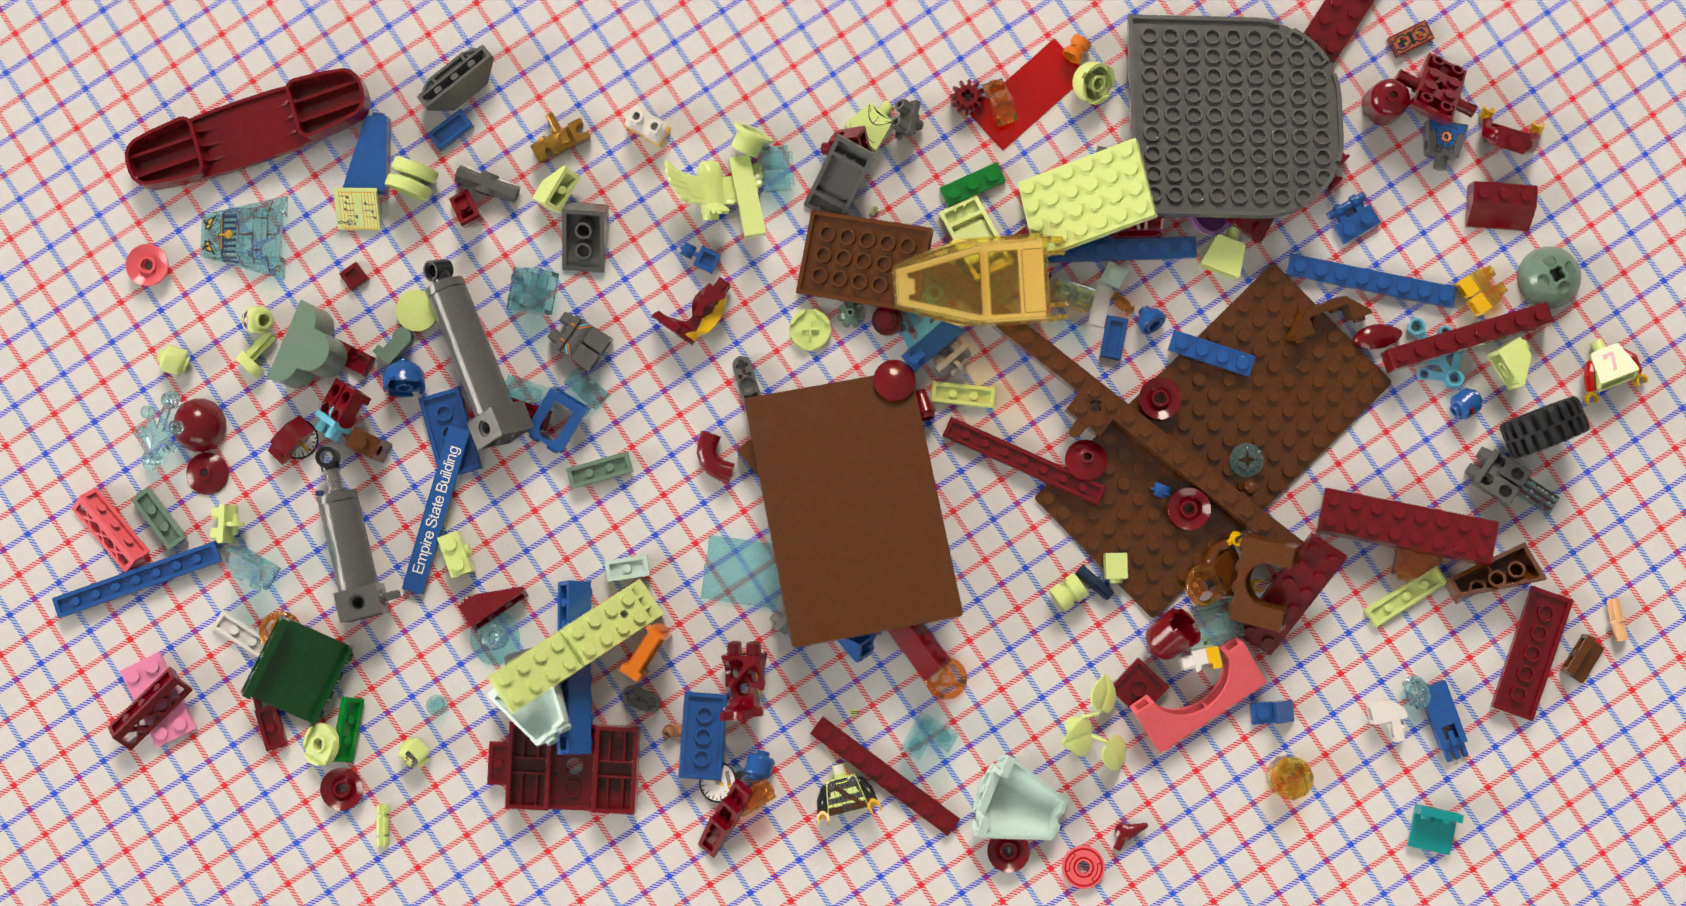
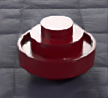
(887, 321)

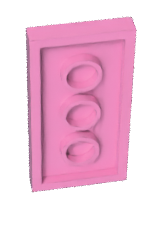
(138, 679)

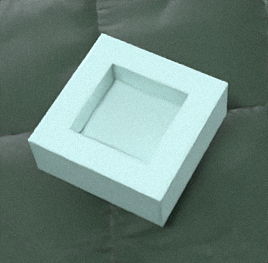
(1113, 275)

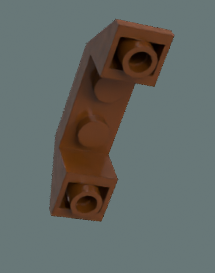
(1302, 324)

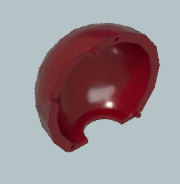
(202, 425)

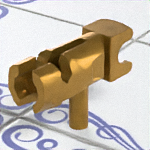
(560, 139)

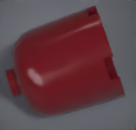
(1386, 101)
(1172, 634)

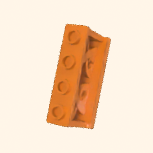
(646, 651)

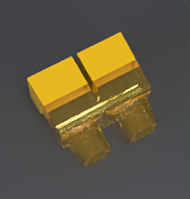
(1478, 281)

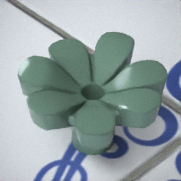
(851, 318)

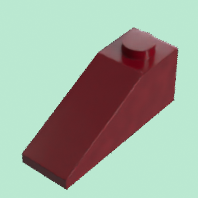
(486, 606)

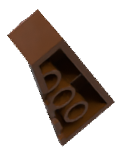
(1507, 570)

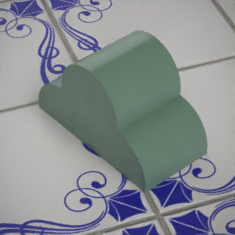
(308, 349)

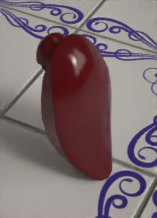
(1377, 336)

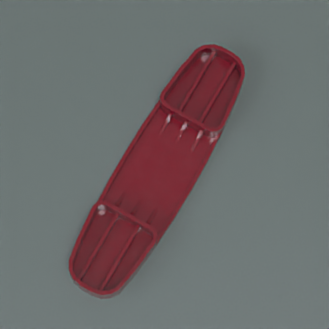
(248, 130)

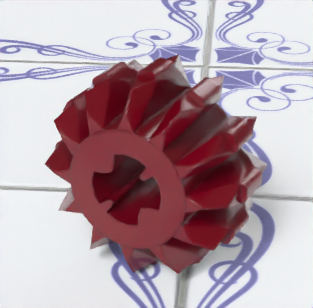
(974, 92)

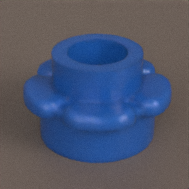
(1161, 490)

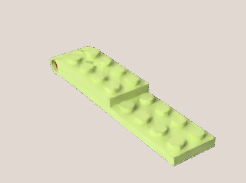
(575, 646)

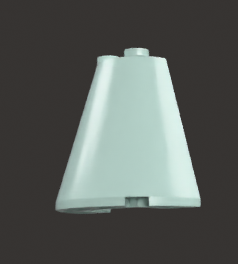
(541, 718)
(1016, 804)

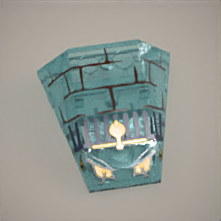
(247, 236)

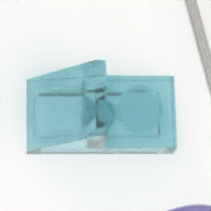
(586, 388)

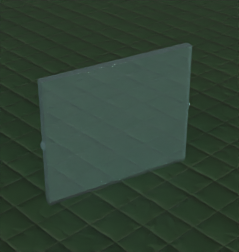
(740, 572)

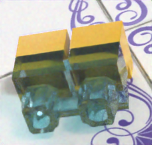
(1076, 295)

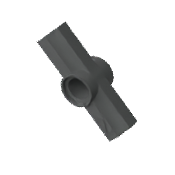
(487, 183)

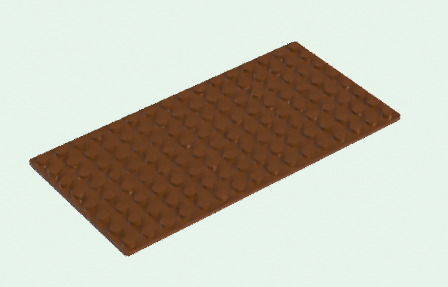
(1287, 407)

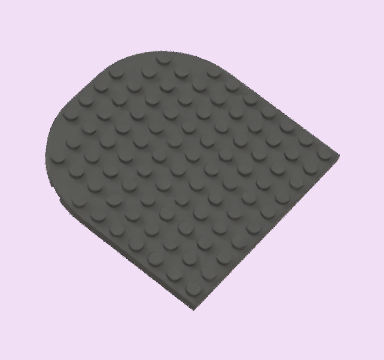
(1232, 115)

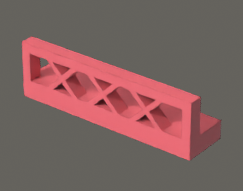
(111, 526)

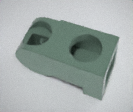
(396, 347)

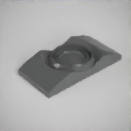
(840, 177)

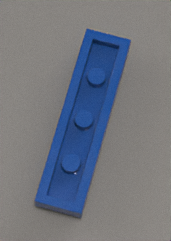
(1211, 353)

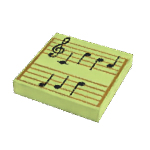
(357, 208)

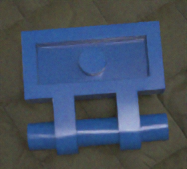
(1356, 224)

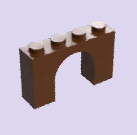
(1246, 605)

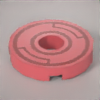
(1094, 873)

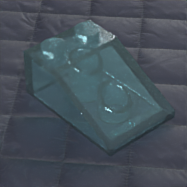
(251, 567)

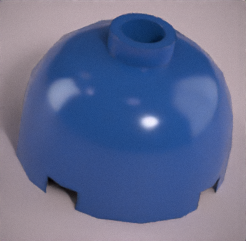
(403, 378)

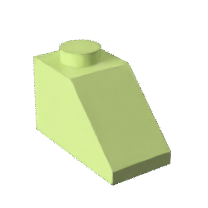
(556, 189)

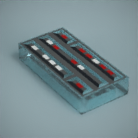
(1538, 496)

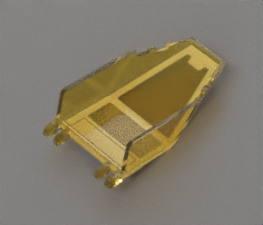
(981, 281)

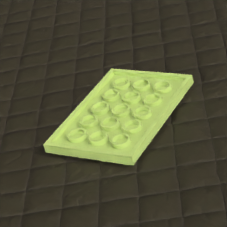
(1089, 196)

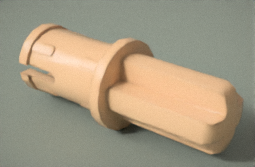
(1617, 619)

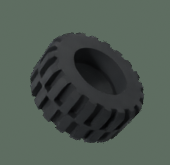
(1544, 427)

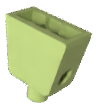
(1225, 254)

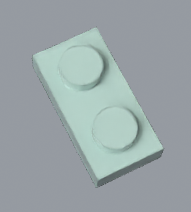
(627, 568)

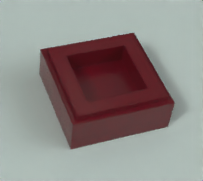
(354, 276)

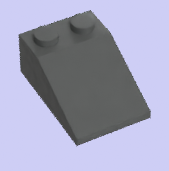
(584, 236)

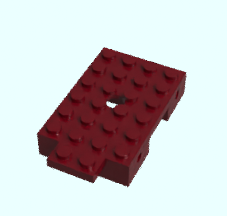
(540, 781)

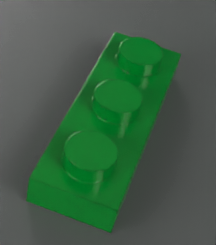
(972, 184)
(348, 727)

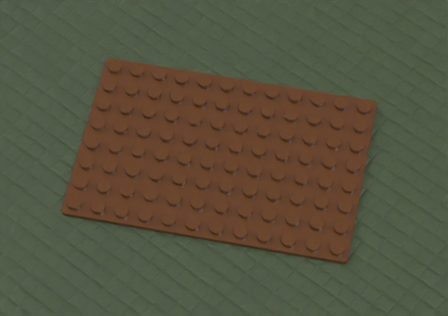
(851, 511)

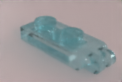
(527, 391)

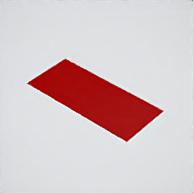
(1034, 90)

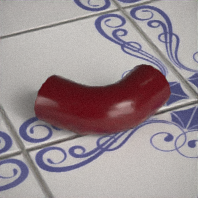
(710, 460)

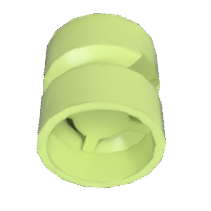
(1068, 592)

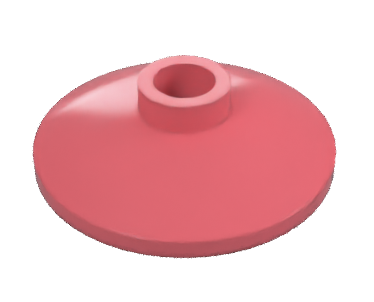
(138, 260)

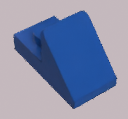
(1272, 712)

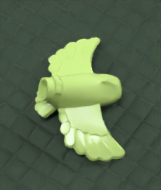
(708, 187)

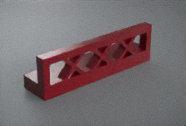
(130, 718)

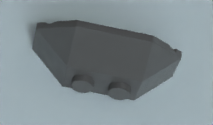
(457, 80)

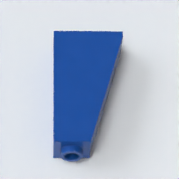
(371, 155)

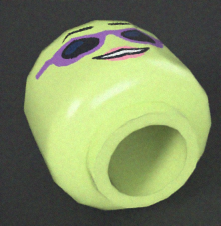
(257, 320)

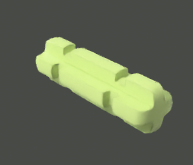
(382, 825)

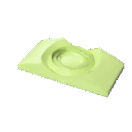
(967, 220)

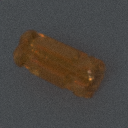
(1122, 303)

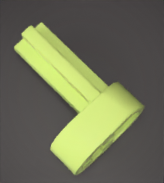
(248, 358)

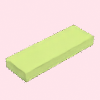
(963, 394)

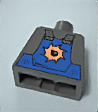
(1443, 142)

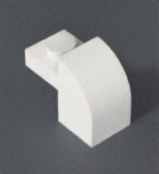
(1391, 712)

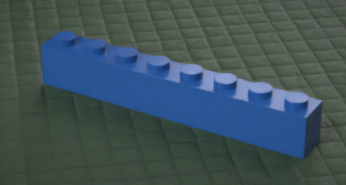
(573, 602)

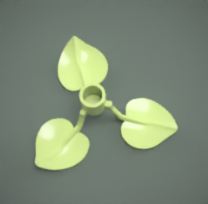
(1079, 733)

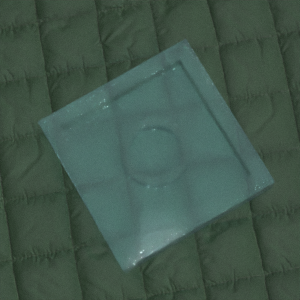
(1215, 624)

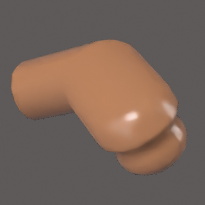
(672, 730)

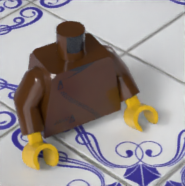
(1220, 567)

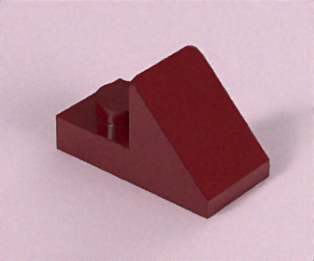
(465, 208)

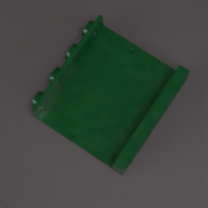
(297, 670)

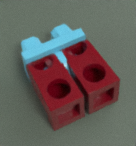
(340, 409)

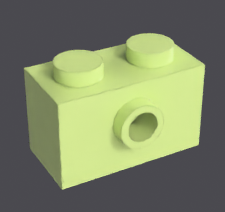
(456, 554)

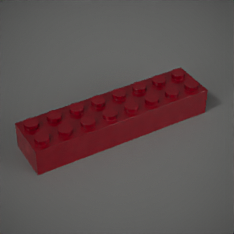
(1407, 527)

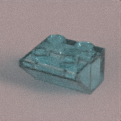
(532, 290)

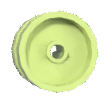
(410, 181)

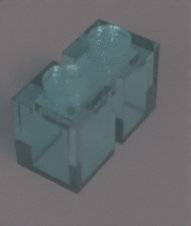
(775, 158)

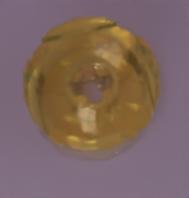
(1285, 788)

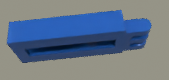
(1442, 713)

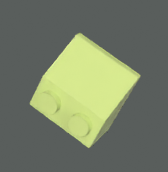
(1512, 362)

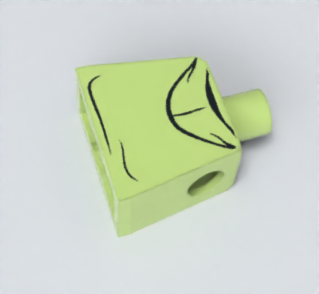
(875, 121)

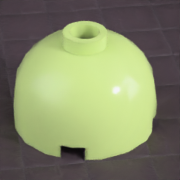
(1093, 82)

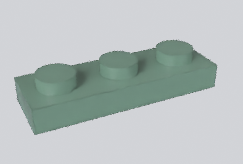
(599, 470)
(159, 518)

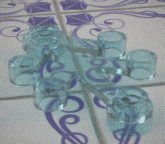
(152, 456)

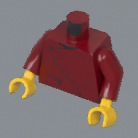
(1507, 137)

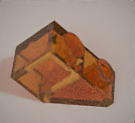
(1000, 102)
(762, 794)

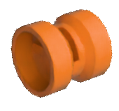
(1076, 49)

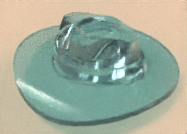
(496, 640)

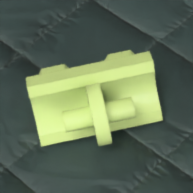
(227, 523)

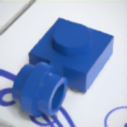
(705, 259)

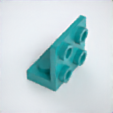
(1433, 829)

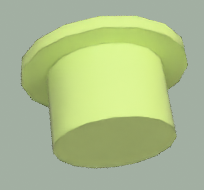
(749, 139)

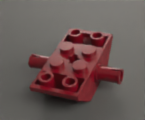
(1437, 90)

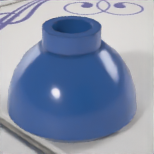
(1150, 319)

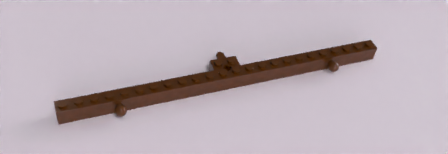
(1143, 431)

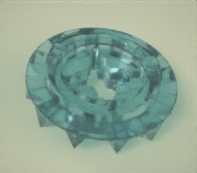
(1240, 467)
(1420, 687)

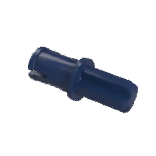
(1094, 582)

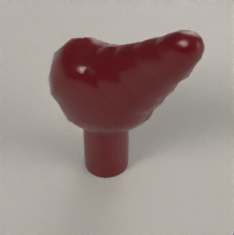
(1127, 832)

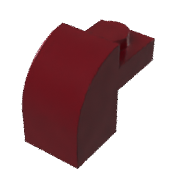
(289, 439)

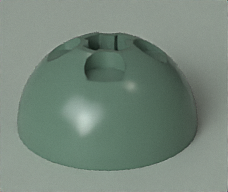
(1540, 281)

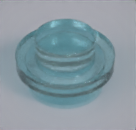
(436, 705)

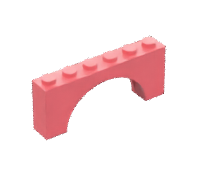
(1237, 680)

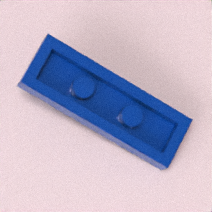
(931, 344)

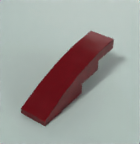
(726, 817)

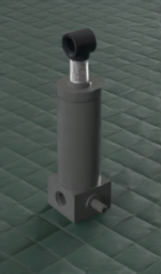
(349, 547)

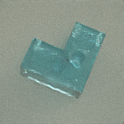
(927, 730)

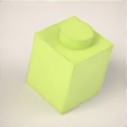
(1115, 567)

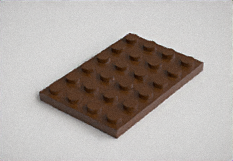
(855, 257)

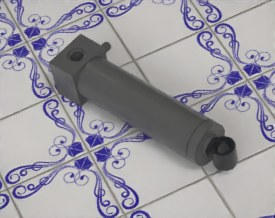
(496, 415)

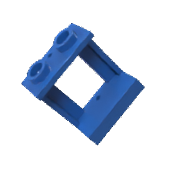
(579, 410)

